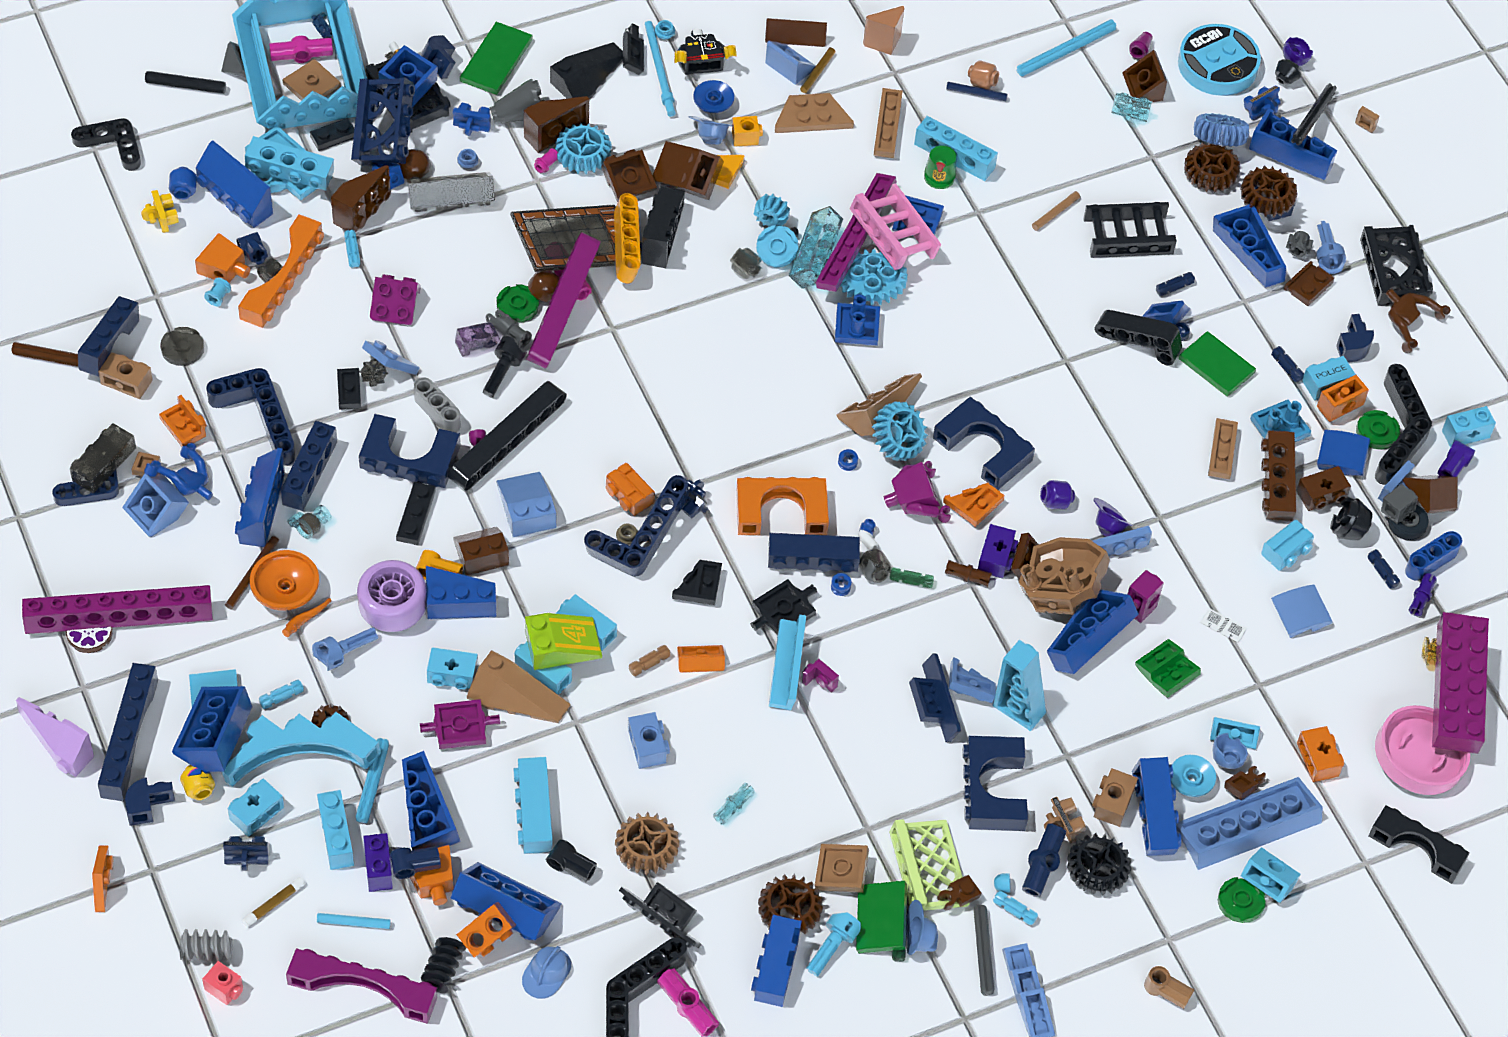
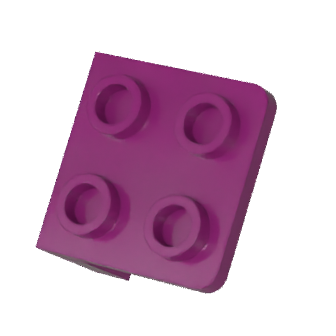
(394, 299)

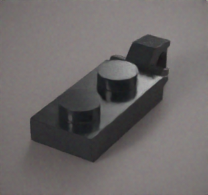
(633, 50)

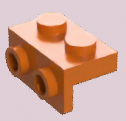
(184, 422)

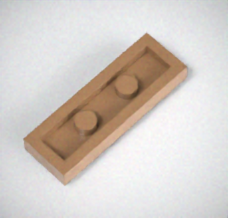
(1223, 448)

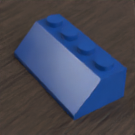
(234, 185)
(261, 499)
(213, 727)
(482, 887)

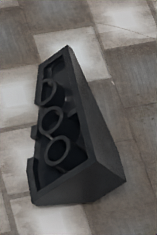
(585, 71)

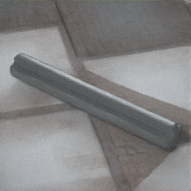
(983, 950)

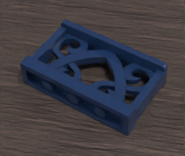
(397, 132)

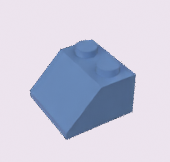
(155, 504)

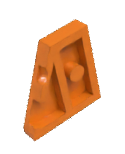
(975, 503)
(101, 877)

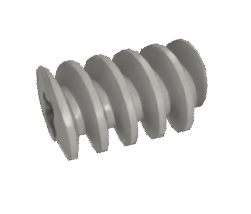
(206, 945)

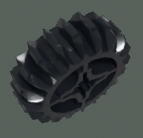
(1105, 876)

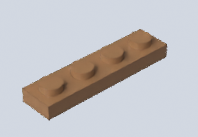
(888, 123)

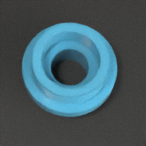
(664, 29)

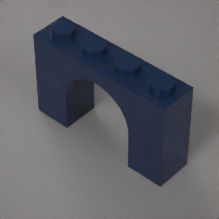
(974, 418)
(428, 469)
(983, 809)

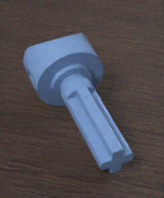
(1330, 251)
(331, 652)

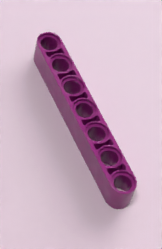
(563, 300)

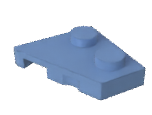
(389, 358)
(970, 682)

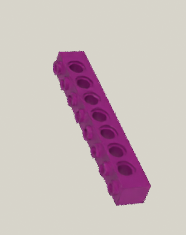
(117, 609)

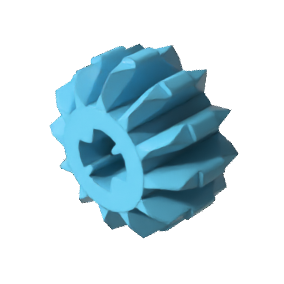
(771, 210)

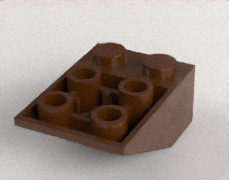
(688, 169)
(360, 199)

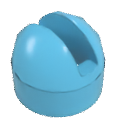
(1003, 883)

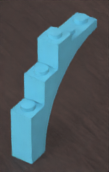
(301, 736)

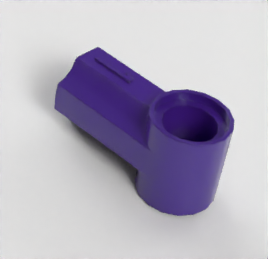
(1457, 458)

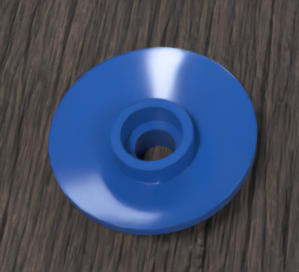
(713, 96)

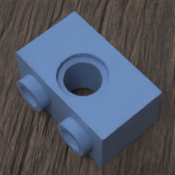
(648, 752)

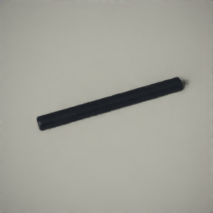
(1313, 114)

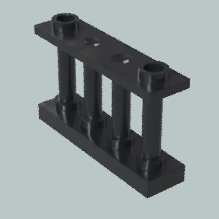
(1129, 246)

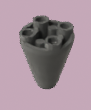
(512, 105)

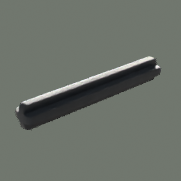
(185, 82)

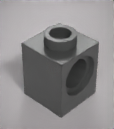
(1399, 503)

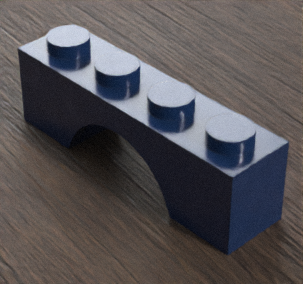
(119, 319)

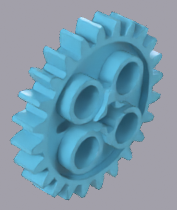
(874, 278)

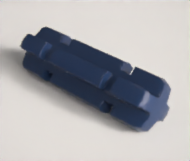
(321, 26)
(1175, 284)
(1287, 364)
(1383, 569)

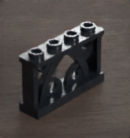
(425, 116)
(1411, 253)

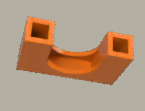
(806, 492)

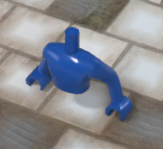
(185, 479)

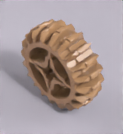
(656, 834)

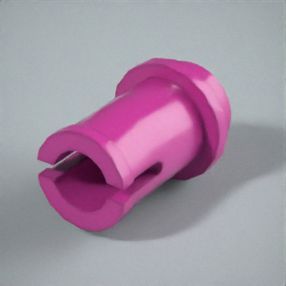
(542, 164)

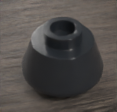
(1287, 72)

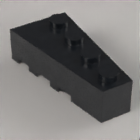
(661, 227)

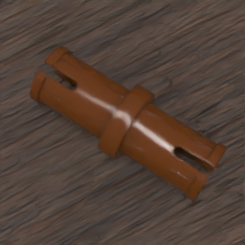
(968, 573)

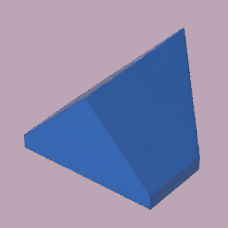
(1168, 311)

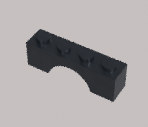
(1396, 828)

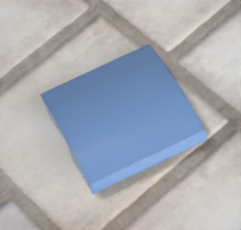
(1301, 610)

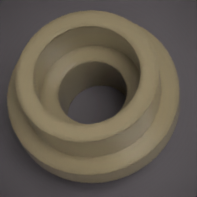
(626, 529)

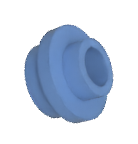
(467, 158)

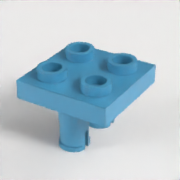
(1282, 417)

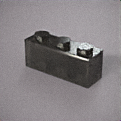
(102, 457)

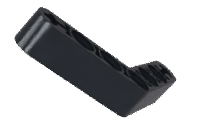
(1413, 417)
(672, 950)

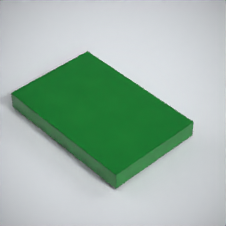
(1217, 363)
(882, 917)

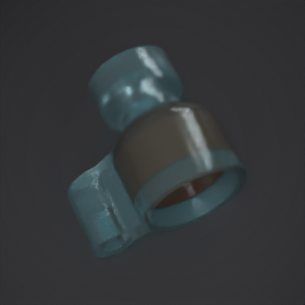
(308, 523)

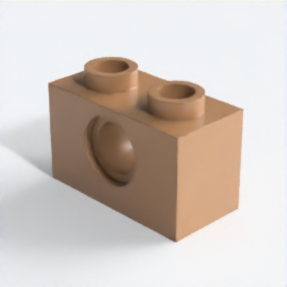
(125, 375)
(1113, 809)

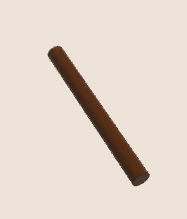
(245, 582)

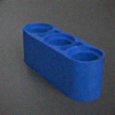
(1433, 555)

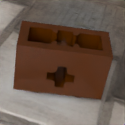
(1323, 488)

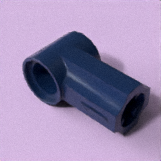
(253, 248)
(408, 862)

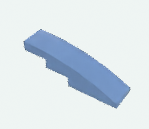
(1028, 992)

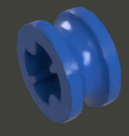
(848, 466)
(841, 591)

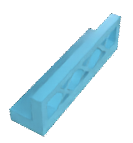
(787, 663)

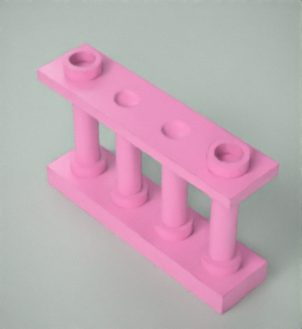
(883, 237)

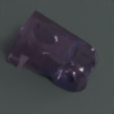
(476, 337)

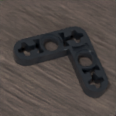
(113, 134)

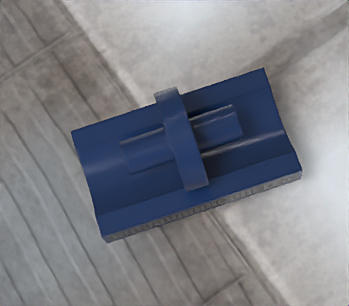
(694, 503)
(245, 853)

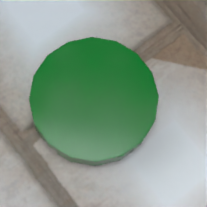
(517, 303)
(1379, 428)
(1241, 900)

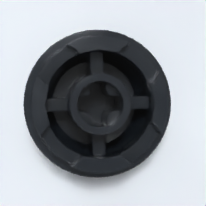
(1352, 520)

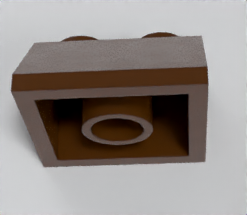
(482, 550)

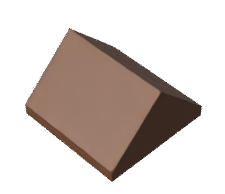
(884, 30)

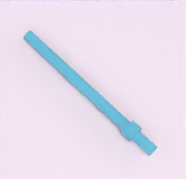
(666, 96)

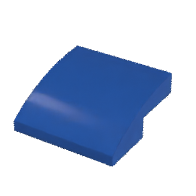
(929, 212)
(1343, 450)

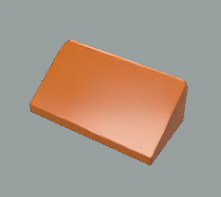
(701, 658)

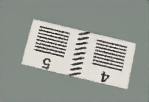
(1223, 625)

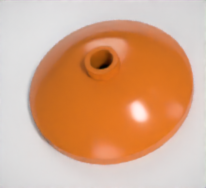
(284, 570)

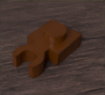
(1244, 784)
(960, 891)

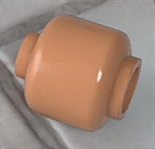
(983, 74)

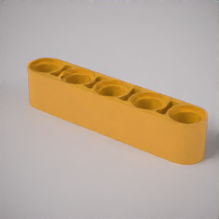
(627, 238)

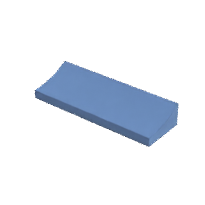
(1250, 822)

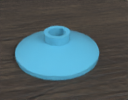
(1193, 767)

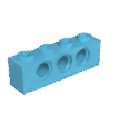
(970, 154)
(289, 163)

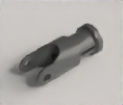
(509, 327)

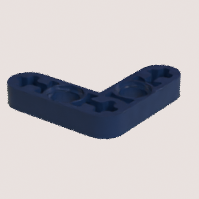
(99, 495)

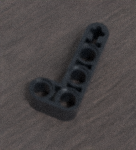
(1142, 331)

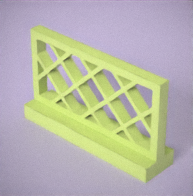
(909, 863)

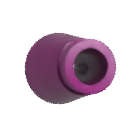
(1141, 45)

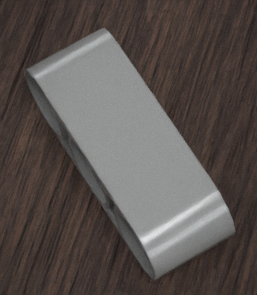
(436, 405)

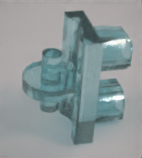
(1131, 107)

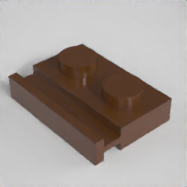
(1309, 283)

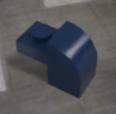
(439, 52)
(1357, 342)
(141, 797)

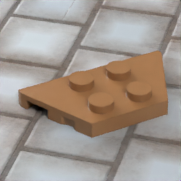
(812, 113)

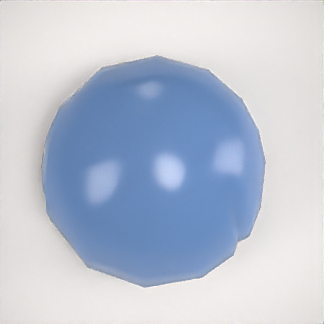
(1229, 752)

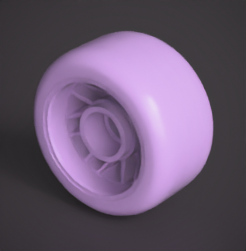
(392, 595)

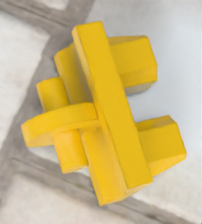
(165, 218)

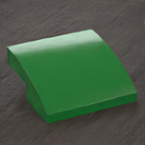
(1168, 668)

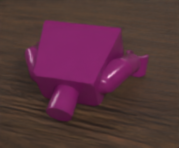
(916, 492)

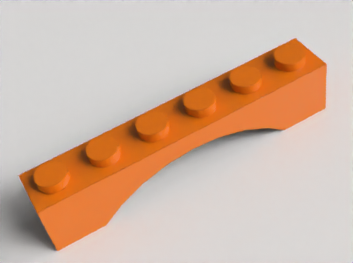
(259, 303)

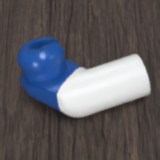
(866, 532)

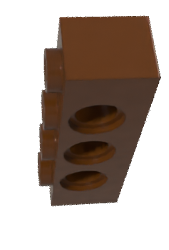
(1284, 445)

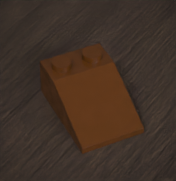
(549, 118)

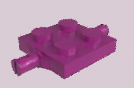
(459, 724)

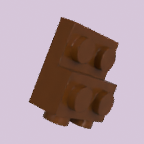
(628, 174)

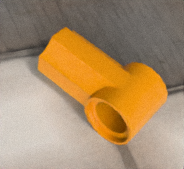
(433, 559)

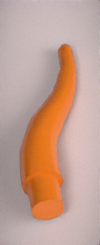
(297, 621)

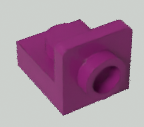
(822, 673)

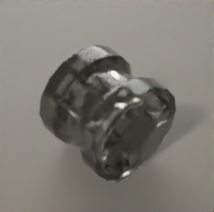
(269, 270)

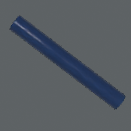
(976, 91)

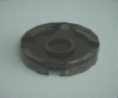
(182, 346)

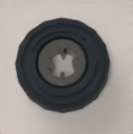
(1415, 529)

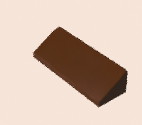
(796, 32)

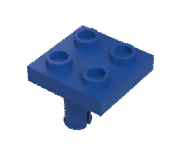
(857, 322)

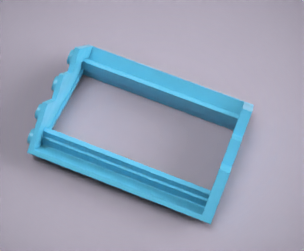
(313, 107)

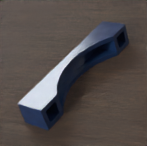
(119, 757)

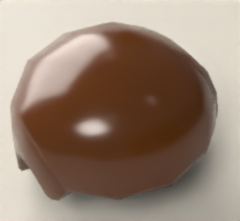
(416, 164)
(543, 285)

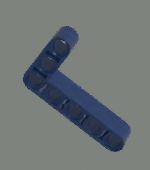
(258, 386)
(645, 533)

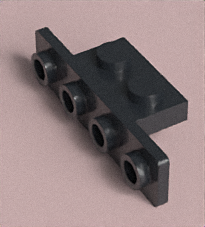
(667, 908)

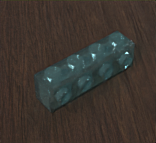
(815, 246)

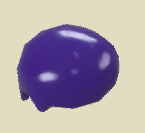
(1297, 51)

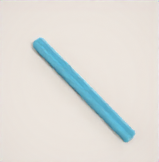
(1066, 48)

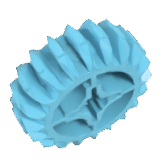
(583, 148)
(892, 433)

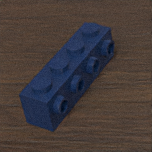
(813, 552)

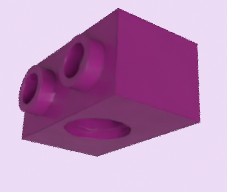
(1145, 594)

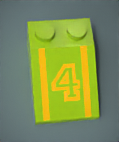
(561, 639)

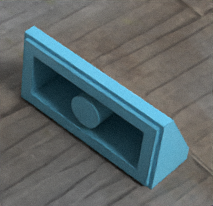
(1245, 732)

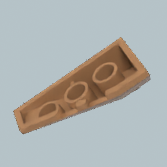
(860, 416)
(510, 688)

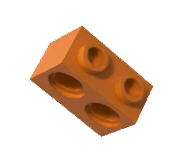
(483, 926)

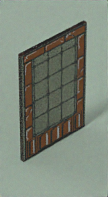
(551, 234)

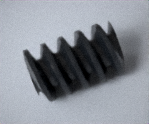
(442, 962)

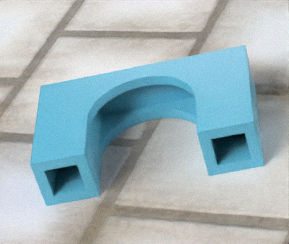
(559, 677)

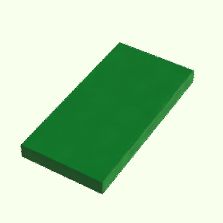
(496, 58)

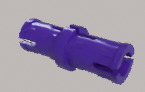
(1422, 594)

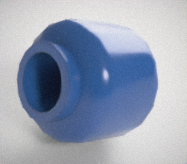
(182, 183)

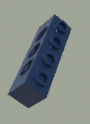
(309, 466)

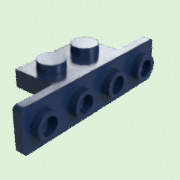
(934, 699)

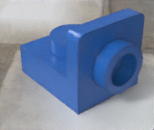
(395, 173)

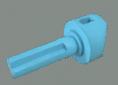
(842, 927)

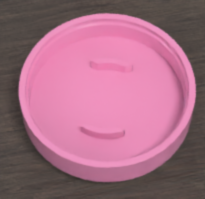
(1408, 755)

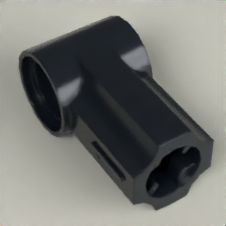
(566, 858)

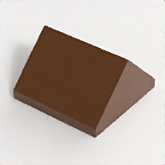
(1146, 78)
(1435, 492)

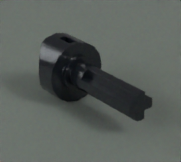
(509, 355)

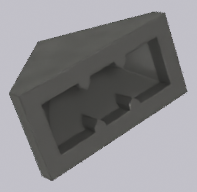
(233, 61)

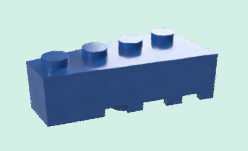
(1251, 243)
(1157, 806)

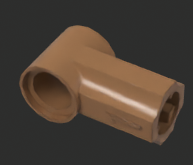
(1169, 989)

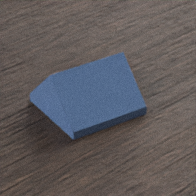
(787, 62)

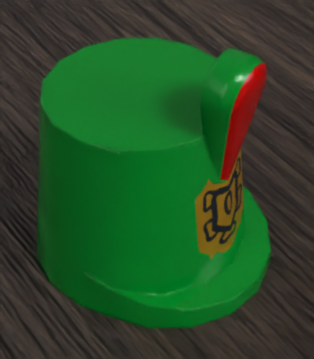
(940, 167)

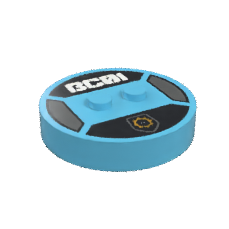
(1219, 59)

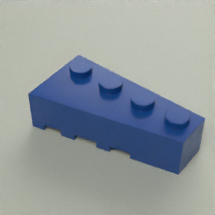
(1274, 141)
(1091, 629)
(427, 811)

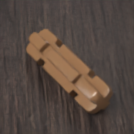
(649, 660)

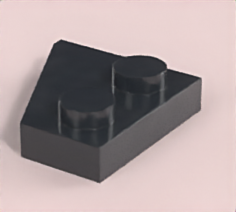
(700, 584)

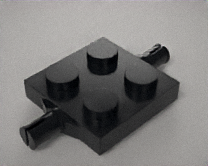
(784, 603)

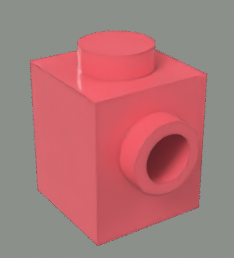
(223, 983)

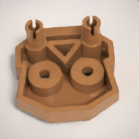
(1063, 574)

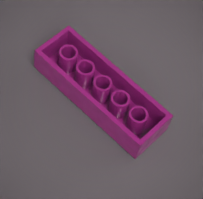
(1460, 683)

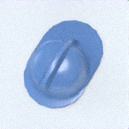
(711, 131)
(920, 931)
(546, 972)

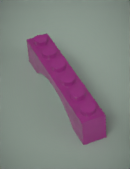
(315, 971)

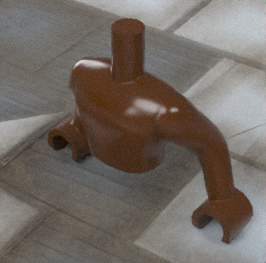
(1406, 312)

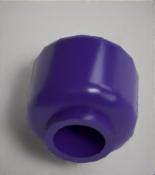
(1057, 494)

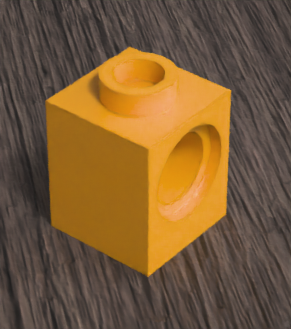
(746, 131)

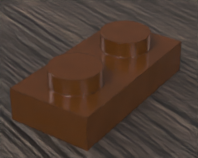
(1023, 553)

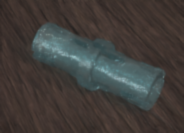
(733, 803)

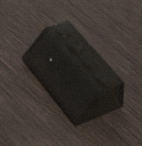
(450, 190)

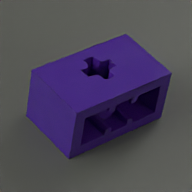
(997, 550)
(378, 862)

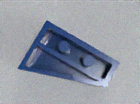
(458, 595)
(777, 961)

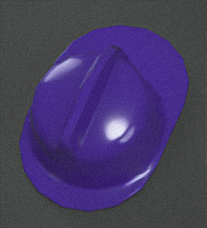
(1109, 519)

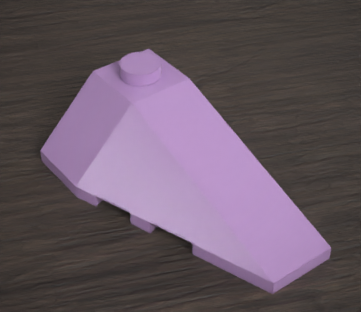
(63, 740)

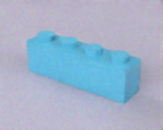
(534, 804)

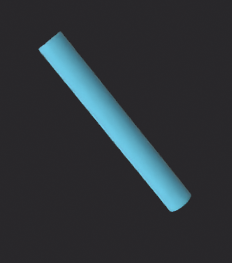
(353, 921)

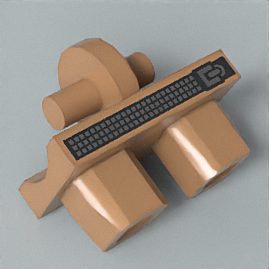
(1061, 810)

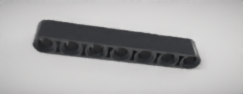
(507, 435)

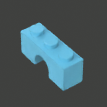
(335, 829)

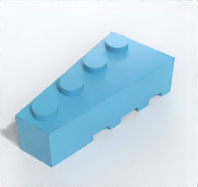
(1021, 686)

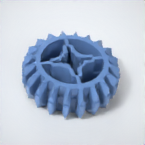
(1221, 129)

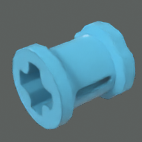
(217, 292)

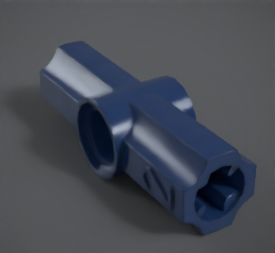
(1044, 860)

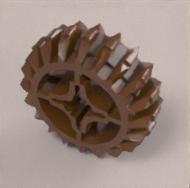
(1211, 172)
(1270, 185)
(793, 893)

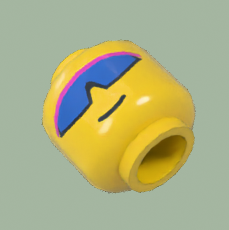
(197, 783)

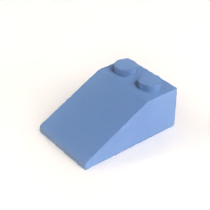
(527, 504)

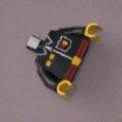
(703, 53)

